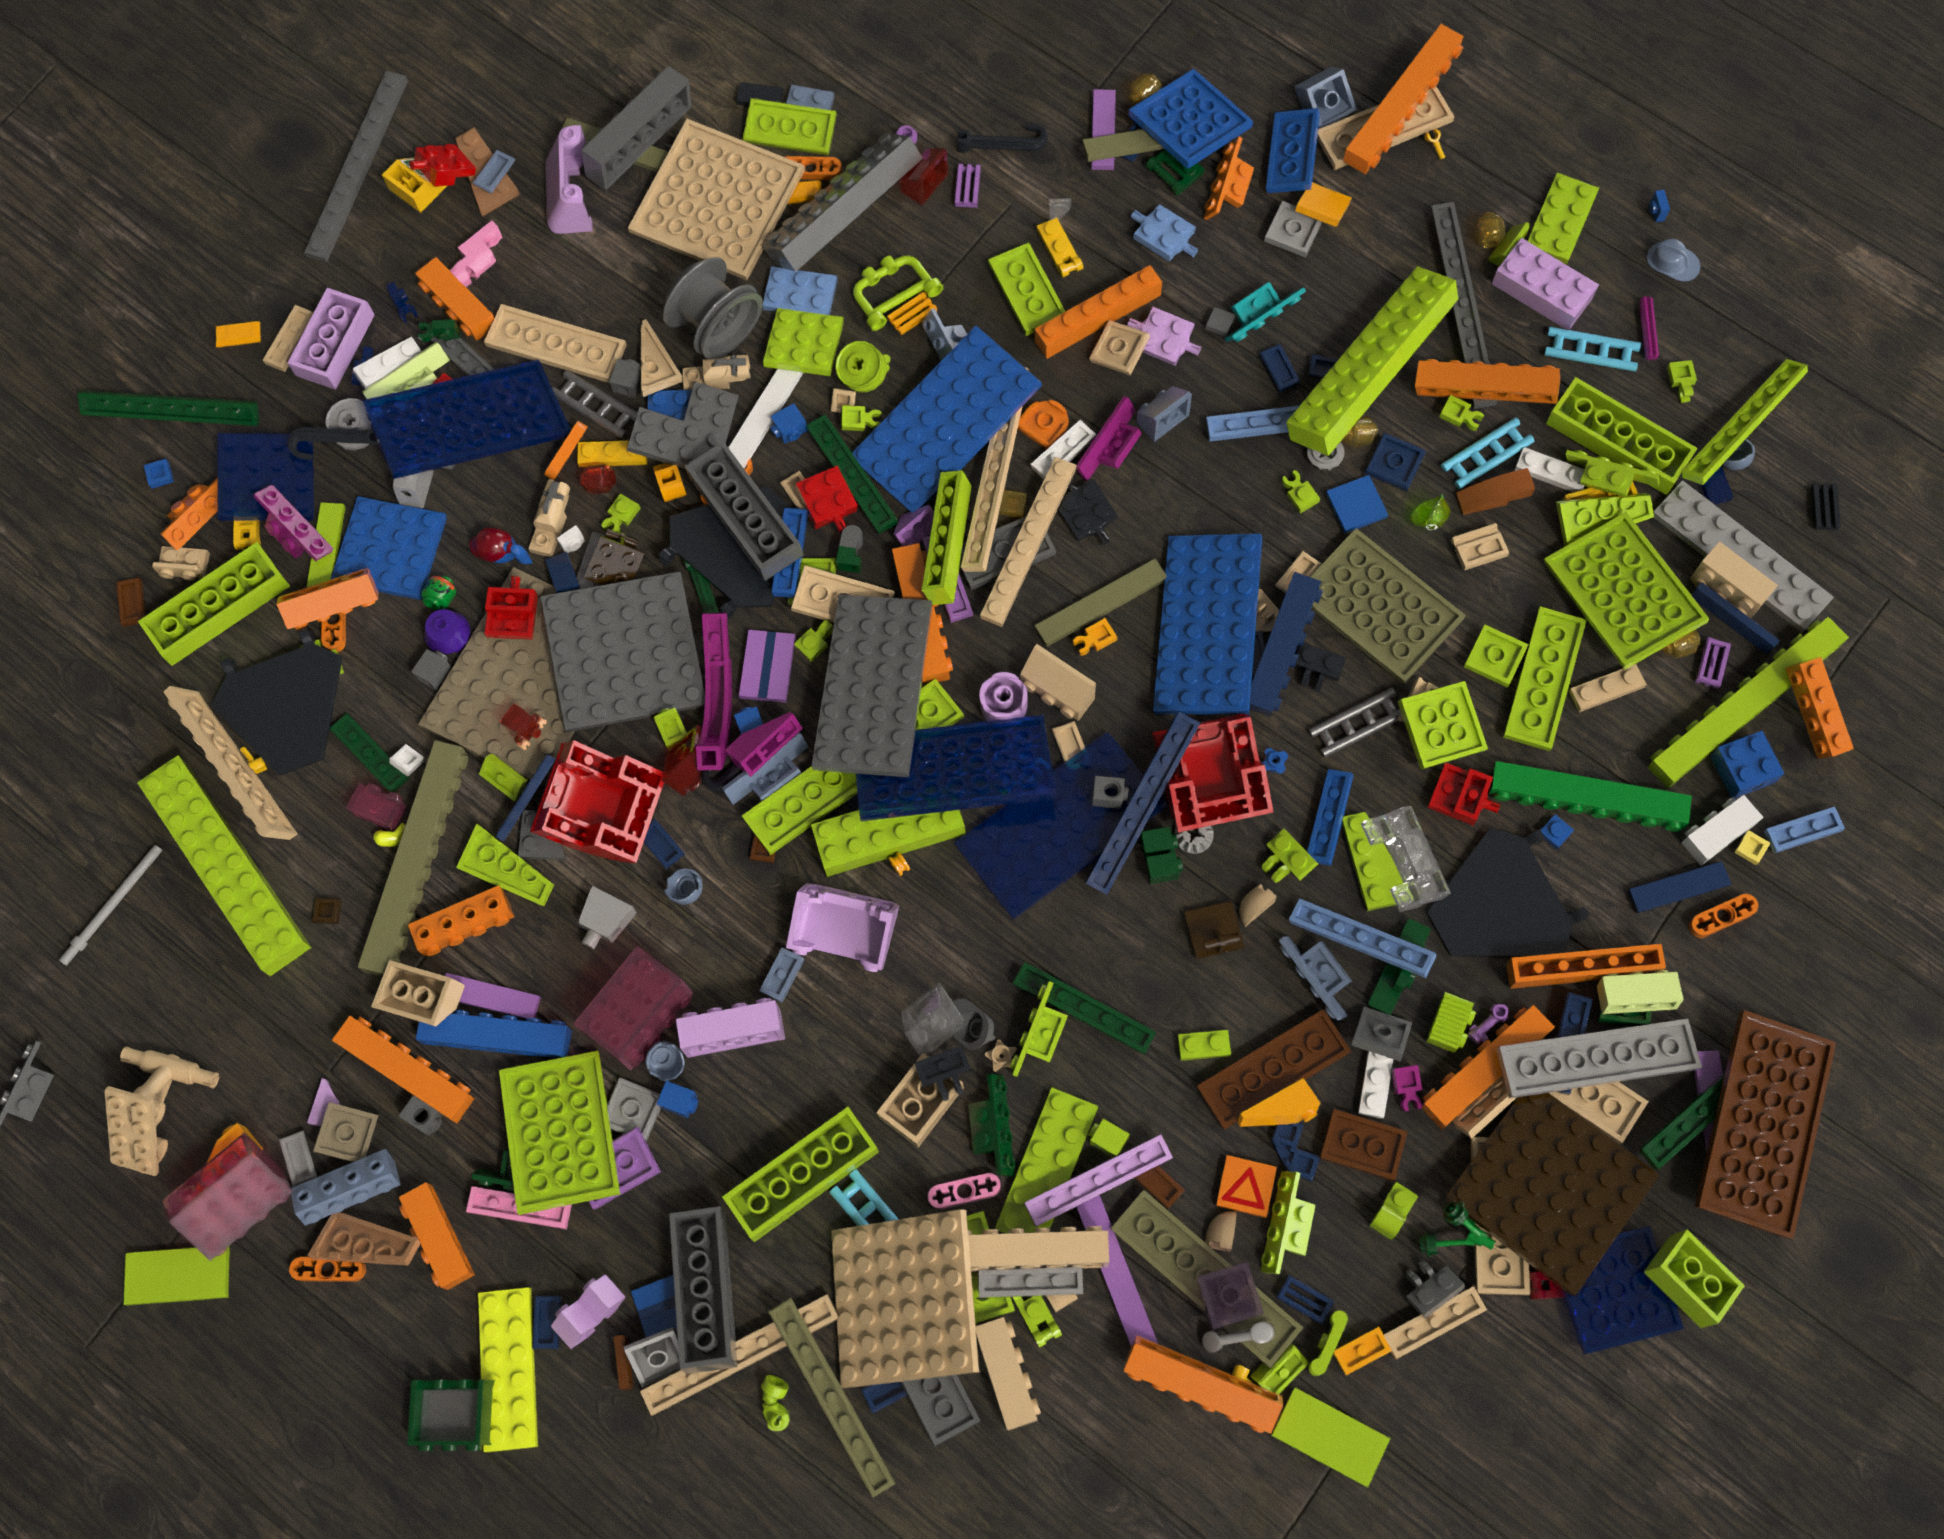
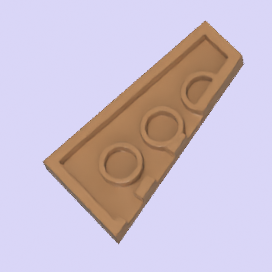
(479, 154)
(361, 1241)

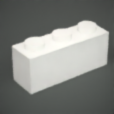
(1721, 829)

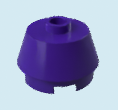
(446, 631)

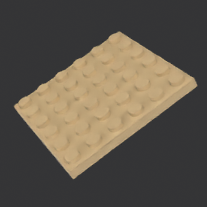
(716, 198)
(904, 1300)

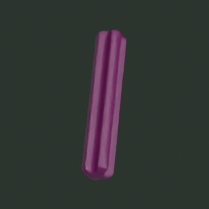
(1649, 328)

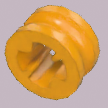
(899, 864)

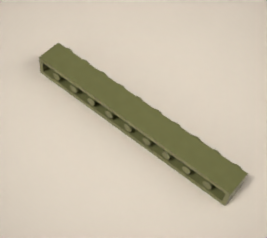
(414, 858)

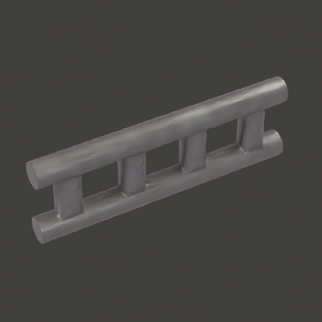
(597, 417)
(1343, 719)

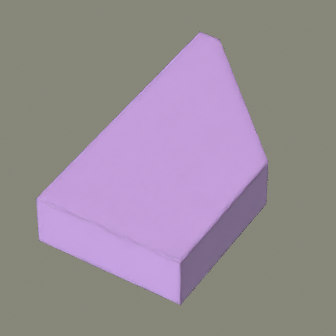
(321, 1103)

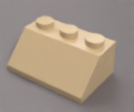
(1058, 683)
(417, 994)

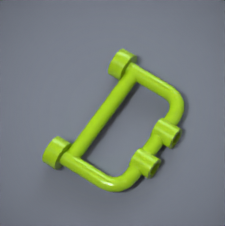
(890, 266)

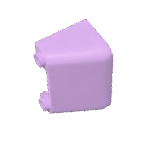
(564, 200)
(842, 924)

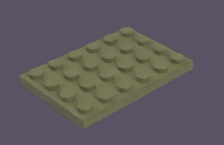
(1383, 606)

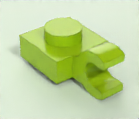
(1682, 376)
(813, 643)

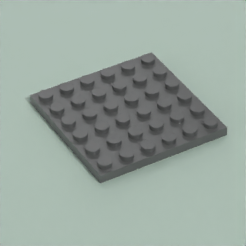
(623, 651)

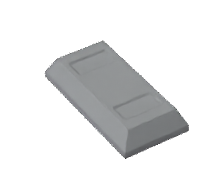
(298, 1158)

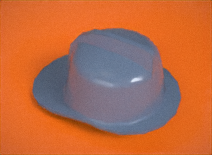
(1673, 260)

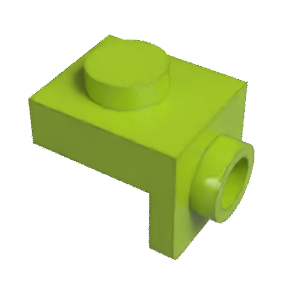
(670, 726)

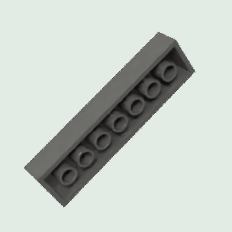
(841, 201)

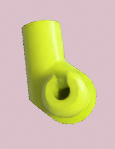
(388, 838)

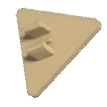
(1266, 613)

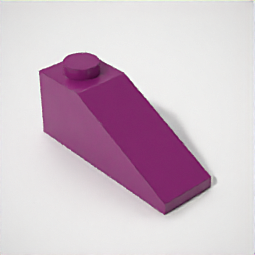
(760, 744)

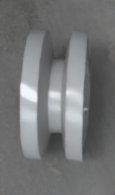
(348, 415)

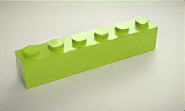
(946, 538)

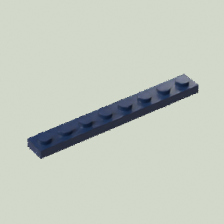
(1142, 803)

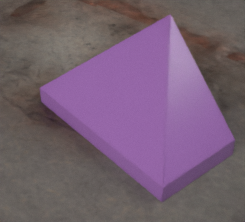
(914, 526)

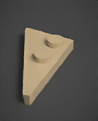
(656, 365)

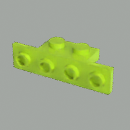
(1610, 476)
(1043, 1034)
(1289, 1224)

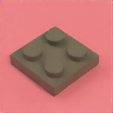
(345, 1133)

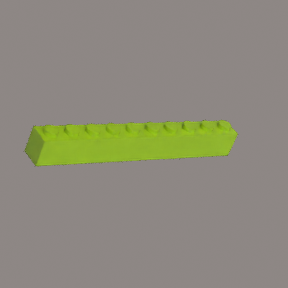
(1744, 705)

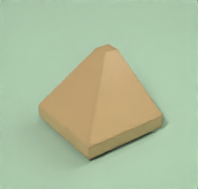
(842, 397)

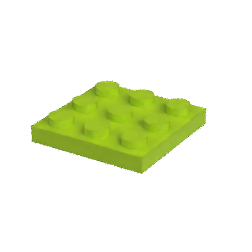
(803, 342)
(1442, 725)

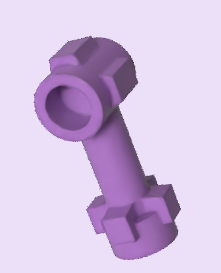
(1498, 1014)

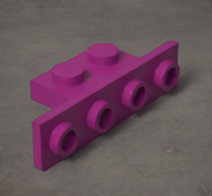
(1112, 441)
(290, 526)

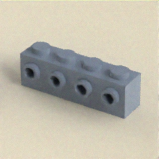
(345, 1187)

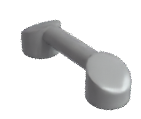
(1260, 1333)

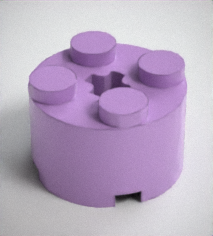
(1003, 686)

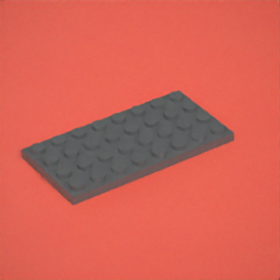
(872, 686)

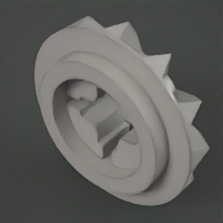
(1334, 459)
(1198, 844)

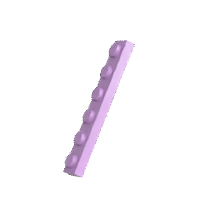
(1098, 1180)

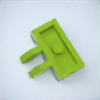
(1291, 854)

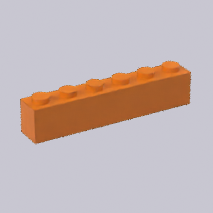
(1097, 311)
(1487, 381)
(910, 570)
(1583, 965)
(404, 1069)
(1484, 1069)
(1203, 1384)

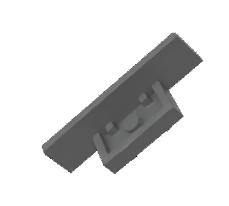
(28, 1088)

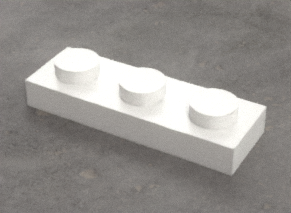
(385, 362)
(1065, 448)
(1551, 470)
(1375, 1085)

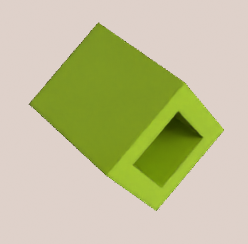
(1108, 1138)

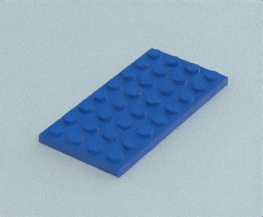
(946, 419)
(1208, 624)

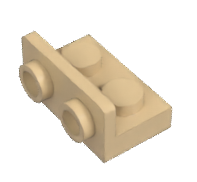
(182, 563)

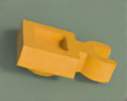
(1098, 635)

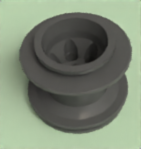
(716, 311)

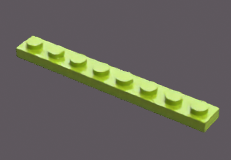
(1744, 421)

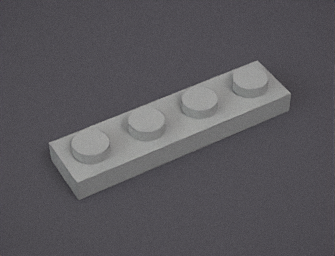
(1030, 1282)

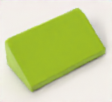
(1507, 245)
(1282, 1371)

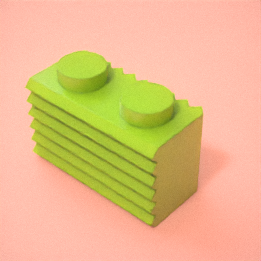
(1450, 1023)

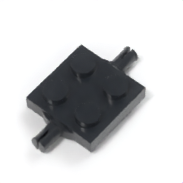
(1087, 511)

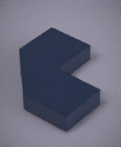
(1294, 1160)

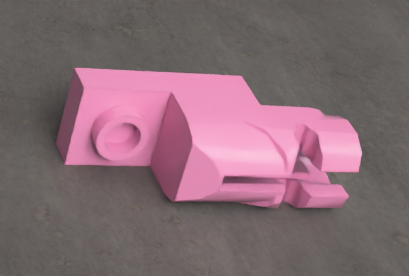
(476, 254)

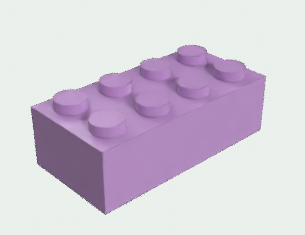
(1545, 284)
(331, 338)
(730, 1028)

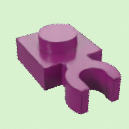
(1407, 1082)

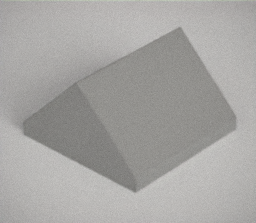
(655, 1356)

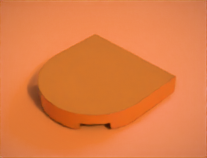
(1044, 422)

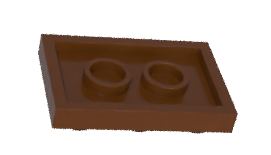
(1363, 1145)

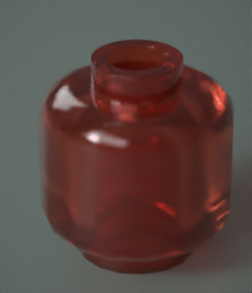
(598, 478)

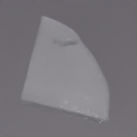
(1059, 207)

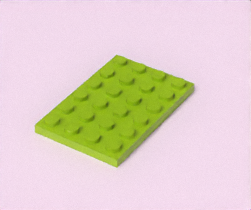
(1626, 590)
(559, 1133)

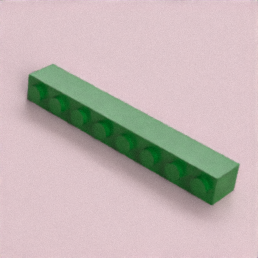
(1590, 796)

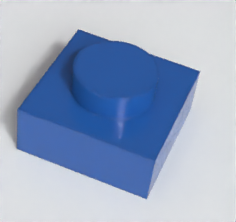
(1659, 206)
(158, 473)
(1556, 831)

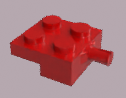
(442, 164)
(827, 498)
(511, 612)
(1462, 794)

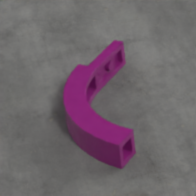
(718, 693)

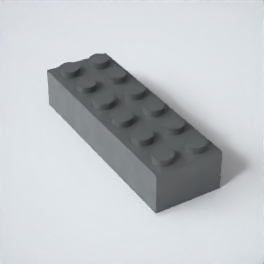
(636, 128)
(744, 510)
(703, 1290)

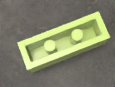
(1639, 992)

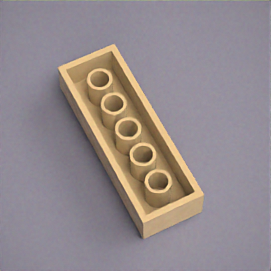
(1039, 1249)

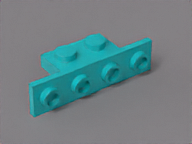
(1258, 306)

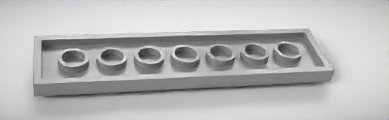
(1704, 525)
(1598, 1058)

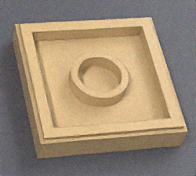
(1119, 347)

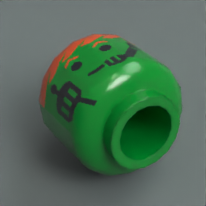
(438, 593)

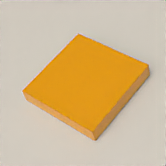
(1323, 204)

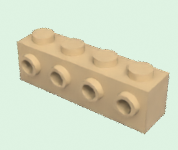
(1005, 1373)

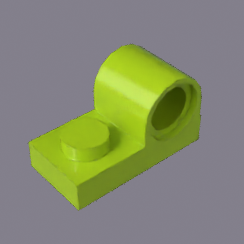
(1393, 1211)

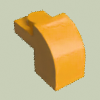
(669, 481)

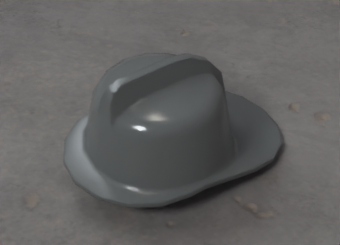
(979, 1025)

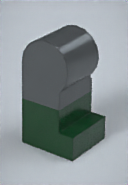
(848, 549)

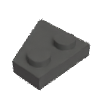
(534, 846)

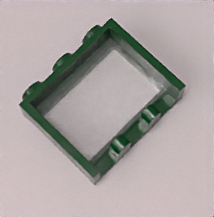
(450, 1414)

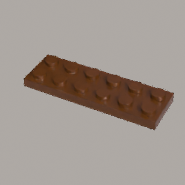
(1273, 1067)

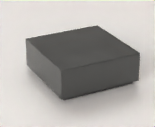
(1220, 322)

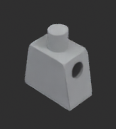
(414, 484)
(604, 917)

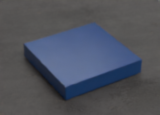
(1356, 504)

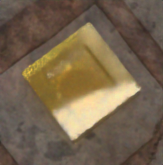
(1013, 504)

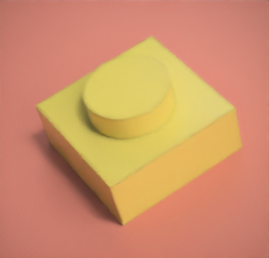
(1752, 847)

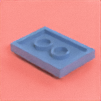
(799, 291)

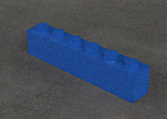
(498, 1035)

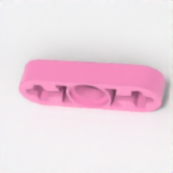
(972, 1198)

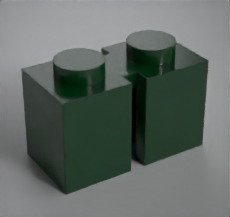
(1160, 854)

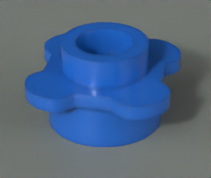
(1279, 756)

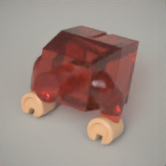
(522, 725)

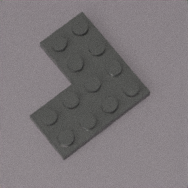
(681, 441)

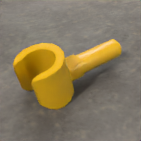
(1435, 141)
(257, 765)
(1242, 1373)

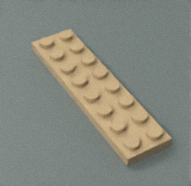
(230, 763)

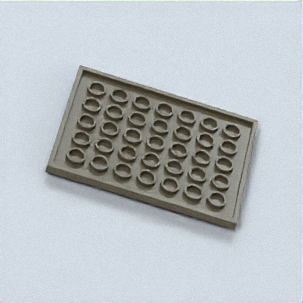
(493, 677)

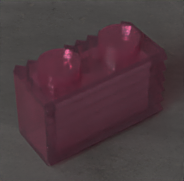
(376, 807)

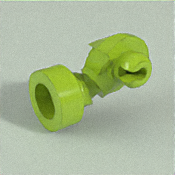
(775, 1413)

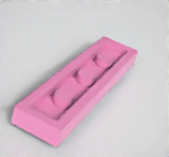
(503, 1206)

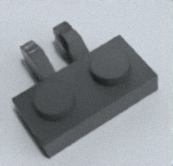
(1435, 1291)

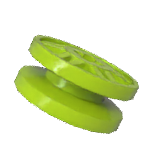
(872, 362)

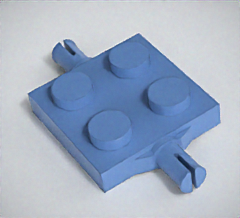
(1164, 233)

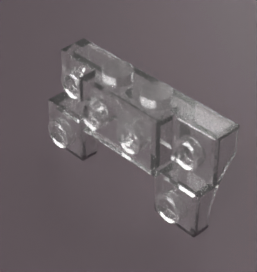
(1411, 856)

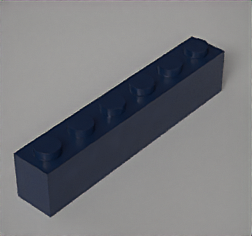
(1283, 642)

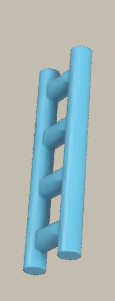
(1580, 355)
(1491, 440)
(875, 1202)

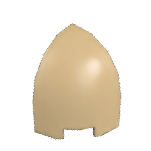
(1255, 904)
(1221, 1231)

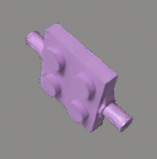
(1167, 336)

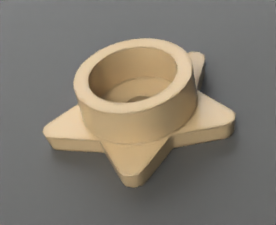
(999, 1049)

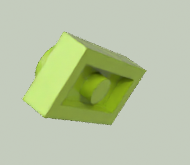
(503, 777)
(1204, 1045)

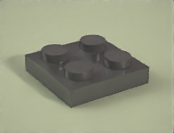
(1382, 1034)

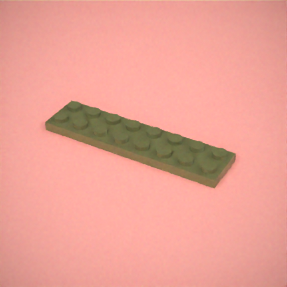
(1184, 1257)

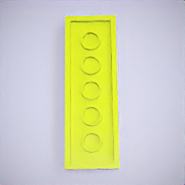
(509, 1360)

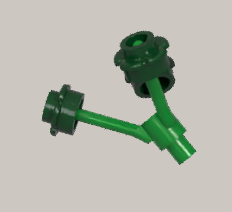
(1456, 1214)

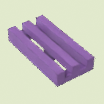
(969, 169)
(1708, 679)

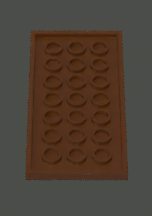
(1765, 1125)

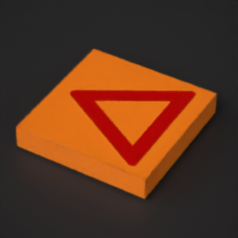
(1246, 1186)

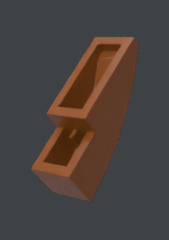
(1496, 492)

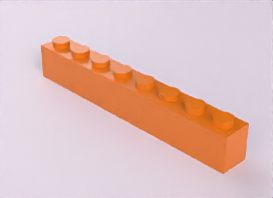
(1403, 99)

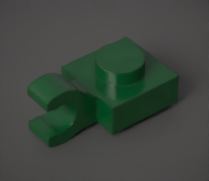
(442, 329)

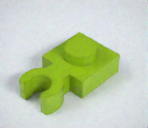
(1458, 411)
(855, 418)
(1302, 494)
(621, 511)

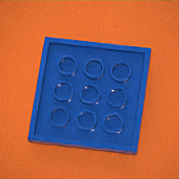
(1190, 118)
(393, 543)

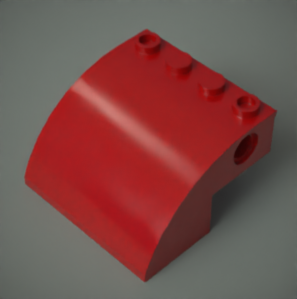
(1218, 776)
(598, 802)

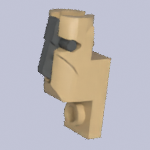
(718, 372)
(550, 518)

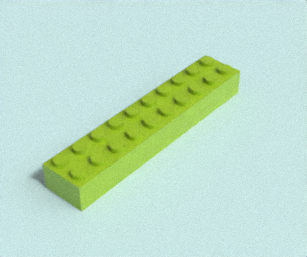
(1372, 360)
(224, 866)

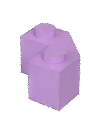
(578, 1320)

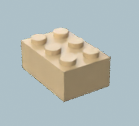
(1734, 579)
(916, 1109)

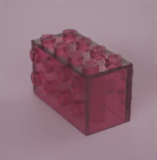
(634, 1008)
(227, 1197)

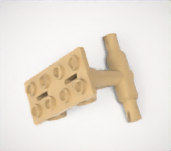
(135, 1115)

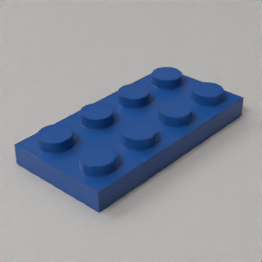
(1293, 150)

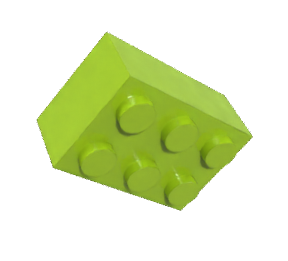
(1694, 1279)

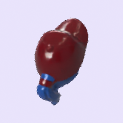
(497, 547)

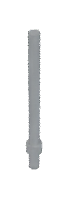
(79, 942)

